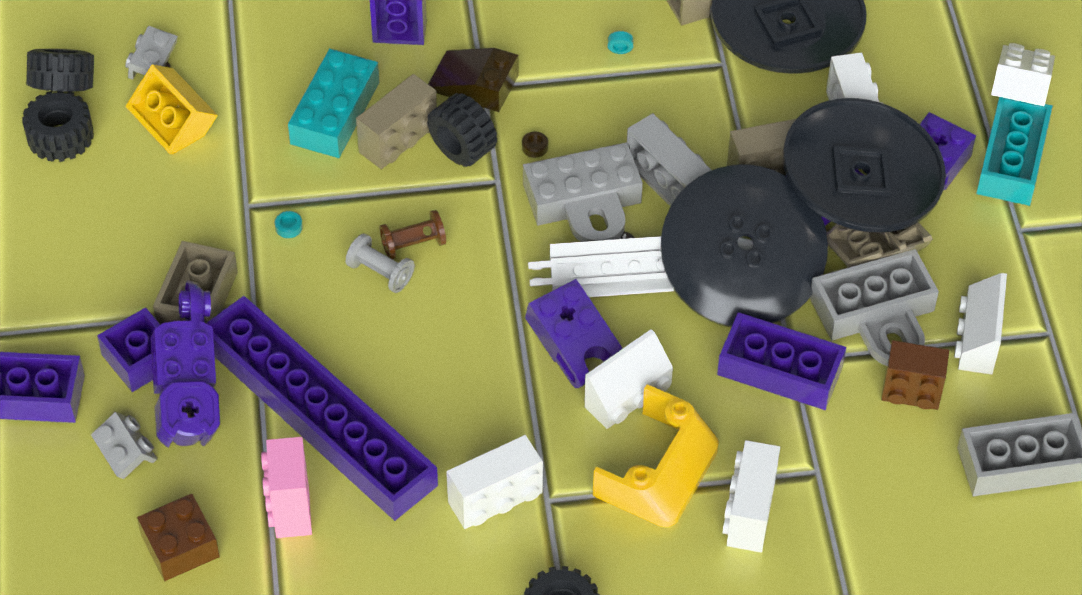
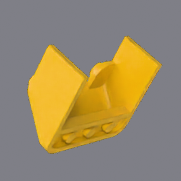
(666, 491)

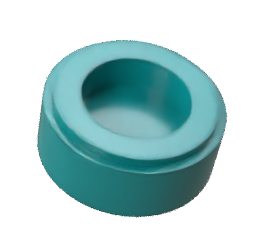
(620, 42)
(288, 224)

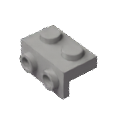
(151, 48)
(123, 444)

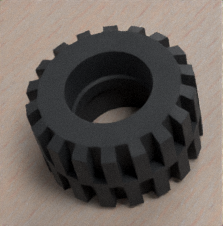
(60, 70)
(462, 129)
(59, 141)
(561, 583)

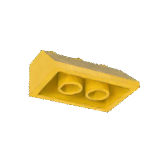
(170, 109)

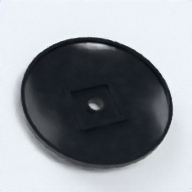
(818, 31)
(889, 146)
(719, 276)

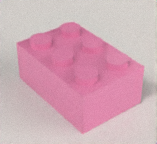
(286, 487)

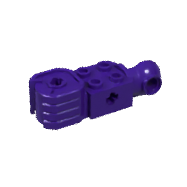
(186, 373)

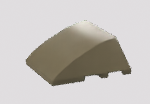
(861, 247)

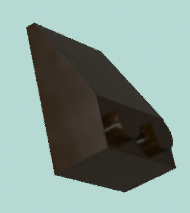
(478, 73)

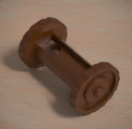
(412, 234)

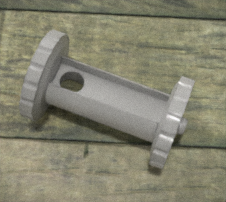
(397, 273)

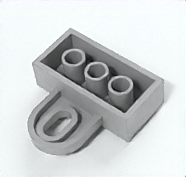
(583, 186)
(876, 301)

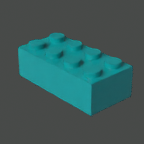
(333, 102)
(1014, 151)

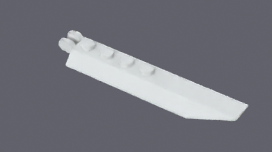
(610, 266)

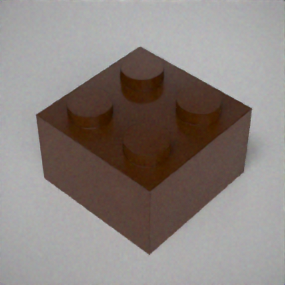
(915, 375)
(178, 537)

